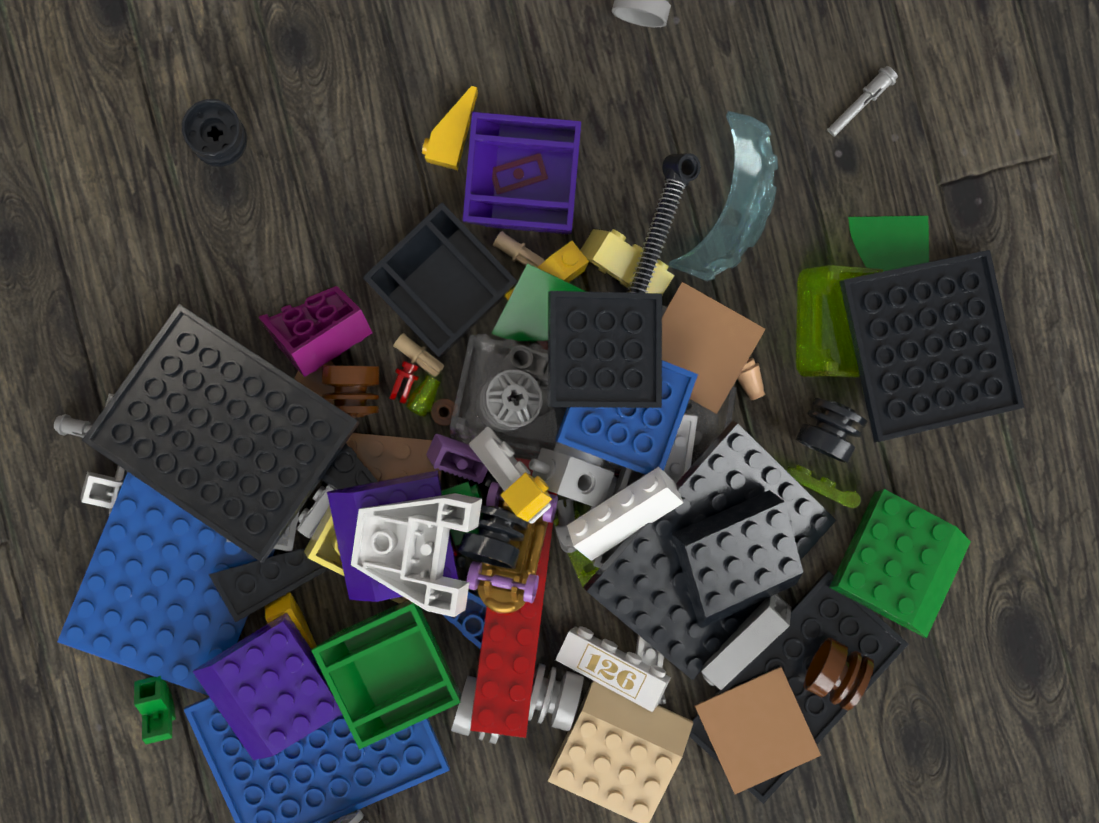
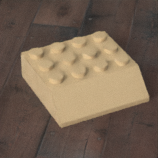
(620, 753)

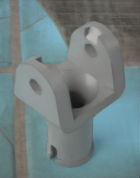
(565, 517)

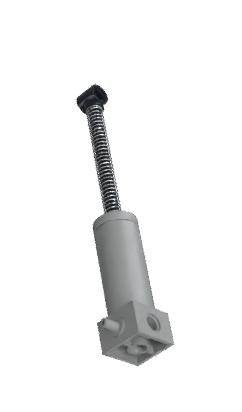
(571, 470)

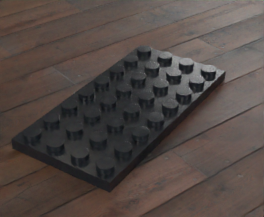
(814, 619)

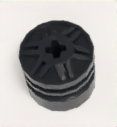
(200, 130)
(831, 430)
(493, 538)

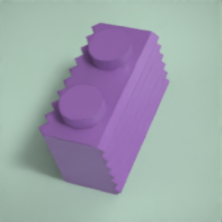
(456, 458)

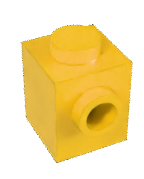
(527, 496)

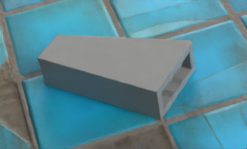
(748, 641)

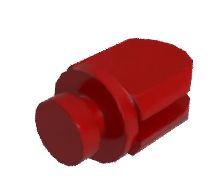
(407, 372)

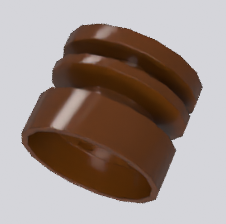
(350, 388)
(838, 674)

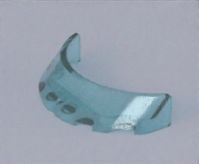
(746, 206)

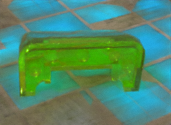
(823, 329)

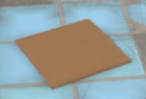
(707, 341)
(757, 730)

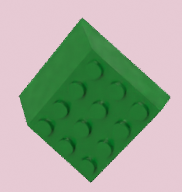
(901, 562)
(387, 673)

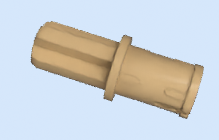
(517, 250)
(418, 355)

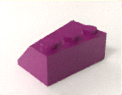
(317, 329)

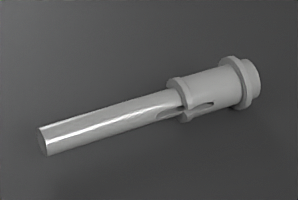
(886, 77)
(67, 425)

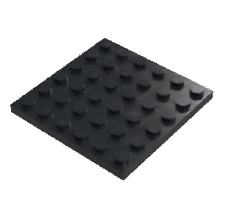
(931, 345)

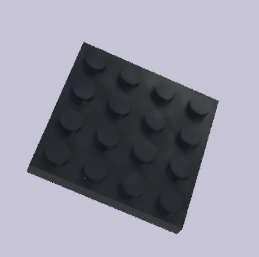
(604, 349)

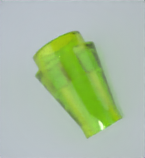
(423, 397)

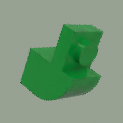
(157, 709)

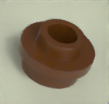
(436, 408)

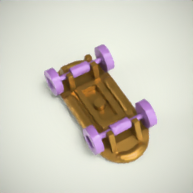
(510, 589)

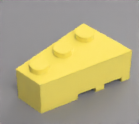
(619, 259)

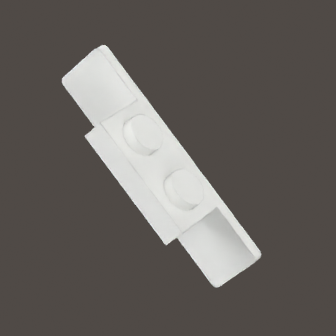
(500, 461)

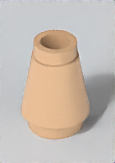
(751, 380)

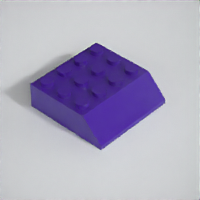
(536, 207)
(344, 510)
(269, 688)

